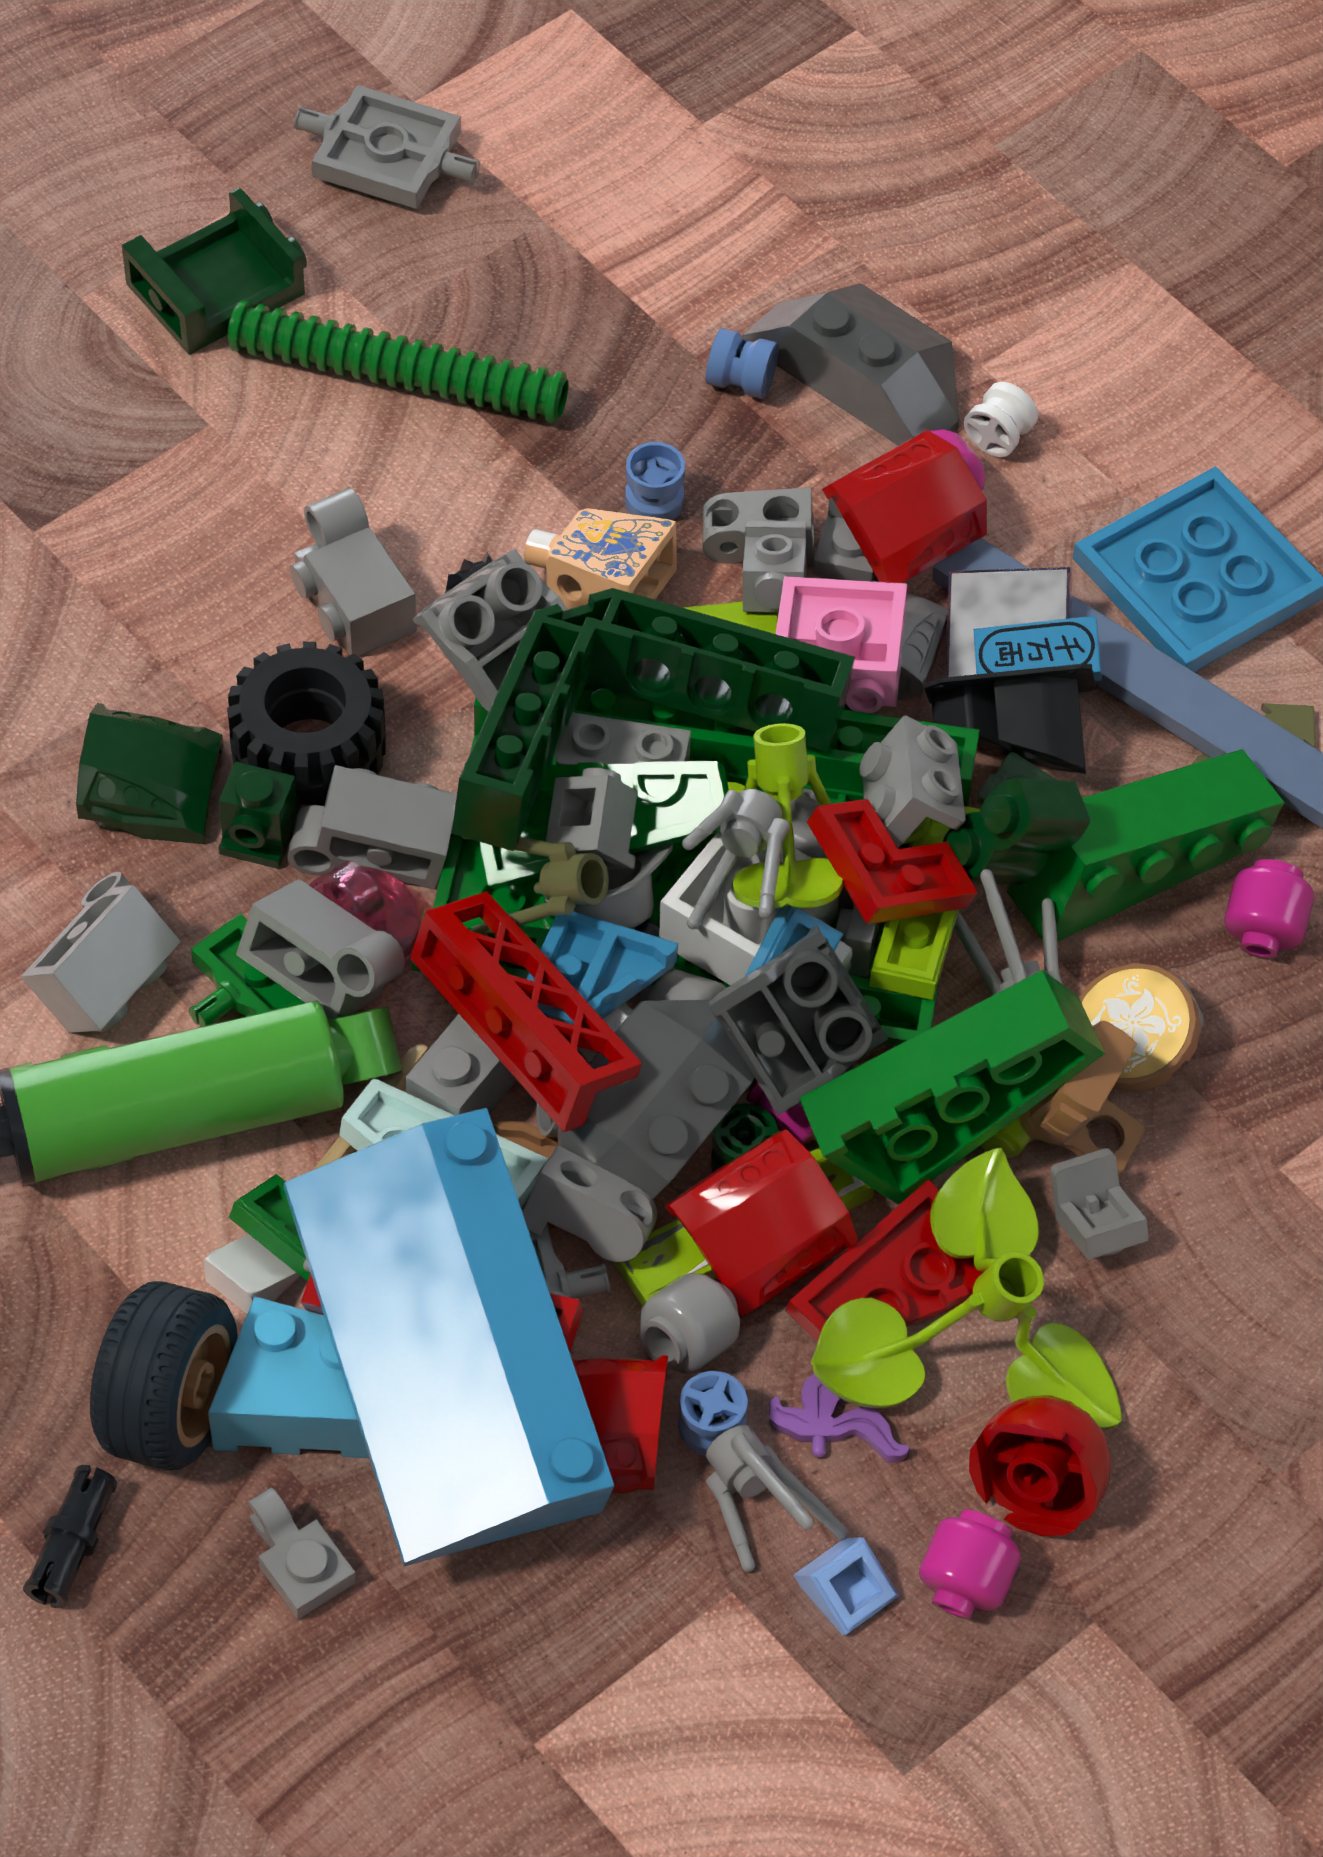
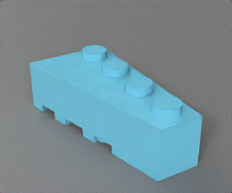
(284, 1387)

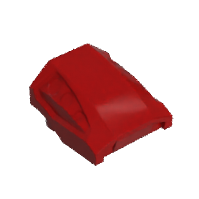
(911, 507)
(765, 1219)
(626, 1413)

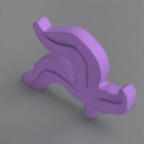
(818, 1426)

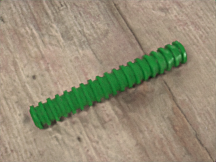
(398, 361)

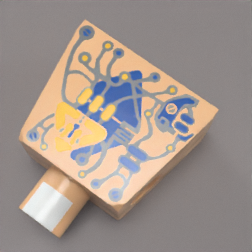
(604, 553)

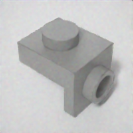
(1094, 1206)

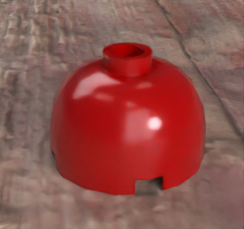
(1042, 1464)

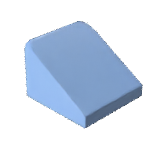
(847, 1584)

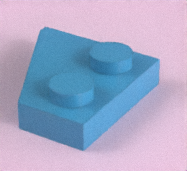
(604, 961)

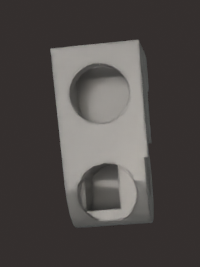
(727, 515)
(591, 1205)

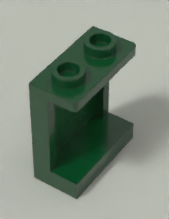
(208, 273)

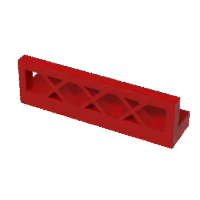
(506, 1013)

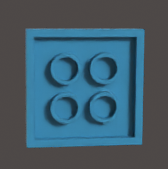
(1199, 570)

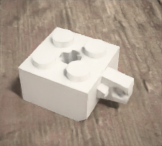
(730, 929)

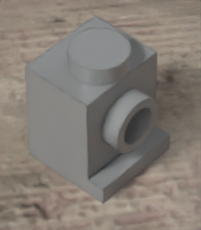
(771, 553)
(594, 816)

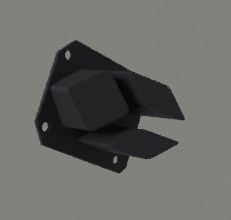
(1020, 711)

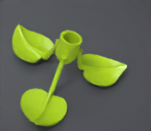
(782, 772)
(983, 1216)

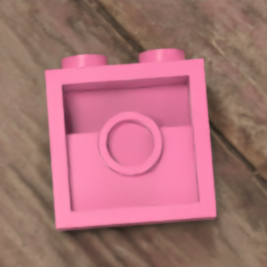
(854, 620)

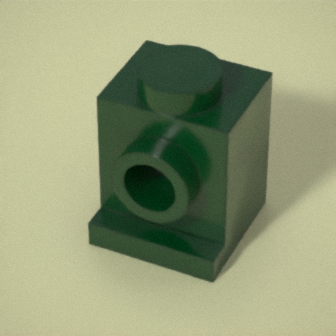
(257, 814)

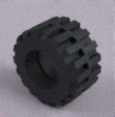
(301, 687)

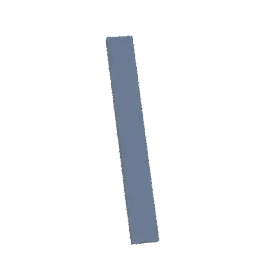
(1181, 698)

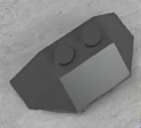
(866, 359)
(680, 1095)

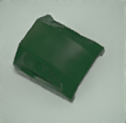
(147, 775)

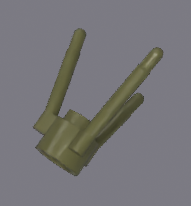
(564, 881)

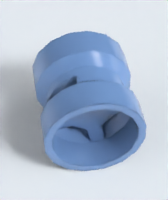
(742, 363)
(655, 481)

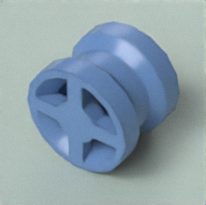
(709, 1397)

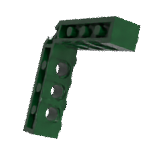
(646, 653)

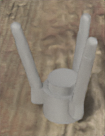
(748, 826)
(1017, 968)
(749, 1468)

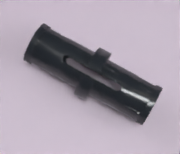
(70, 1536)

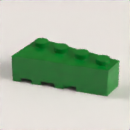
(1152, 839)
(952, 1086)

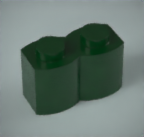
(1019, 829)

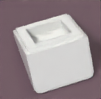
(247, 1271)

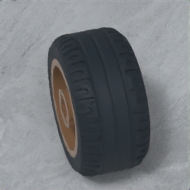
(160, 1374)

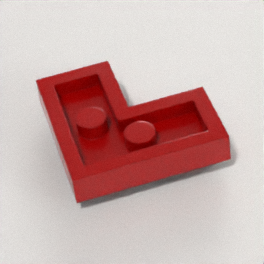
(879, 876)

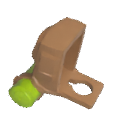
(1066, 1111)

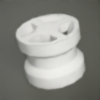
(1001, 419)

